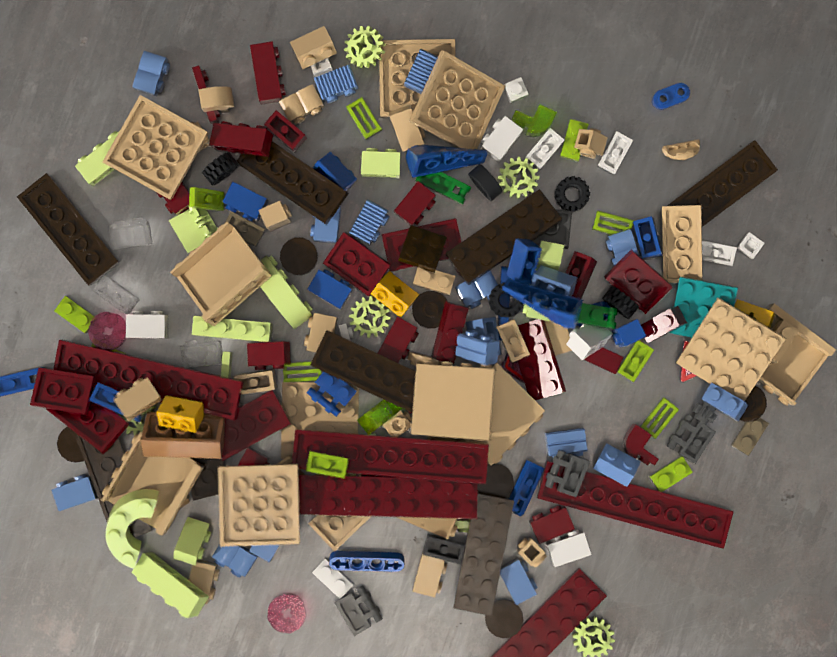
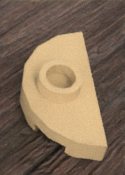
(682, 150)

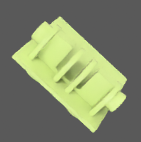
(193, 227)

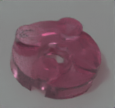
(97, 329)
(285, 602)

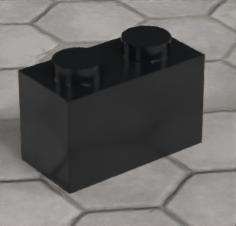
(444, 549)

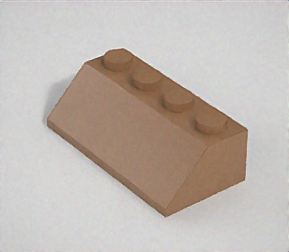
(171, 442)

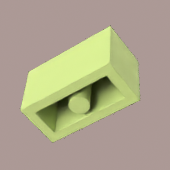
(380, 163)
(191, 541)

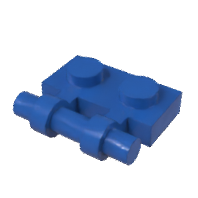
(336, 388)

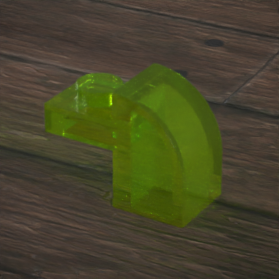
(538, 124)
(378, 416)

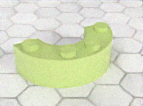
(550, 257)
(284, 295)
(127, 509)

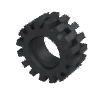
(220, 168)
(572, 182)
(620, 301)
(498, 308)

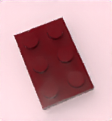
(356, 263)
(638, 281)
(62, 391)

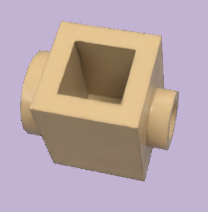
(590, 142)
(398, 424)
(531, 552)

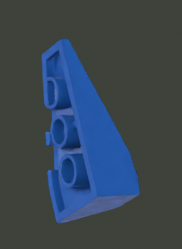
(434, 159)
(553, 305)

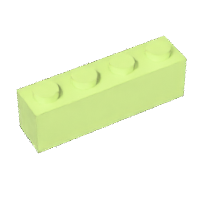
(92, 166)
(233, 329)
(170, 585)

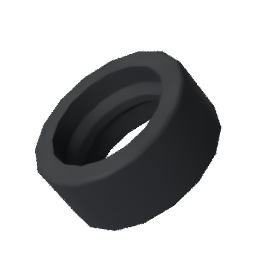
(485, 182)

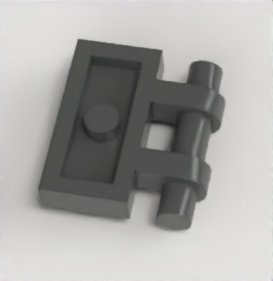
(695, 443)
(572, 476)
(353, 614)

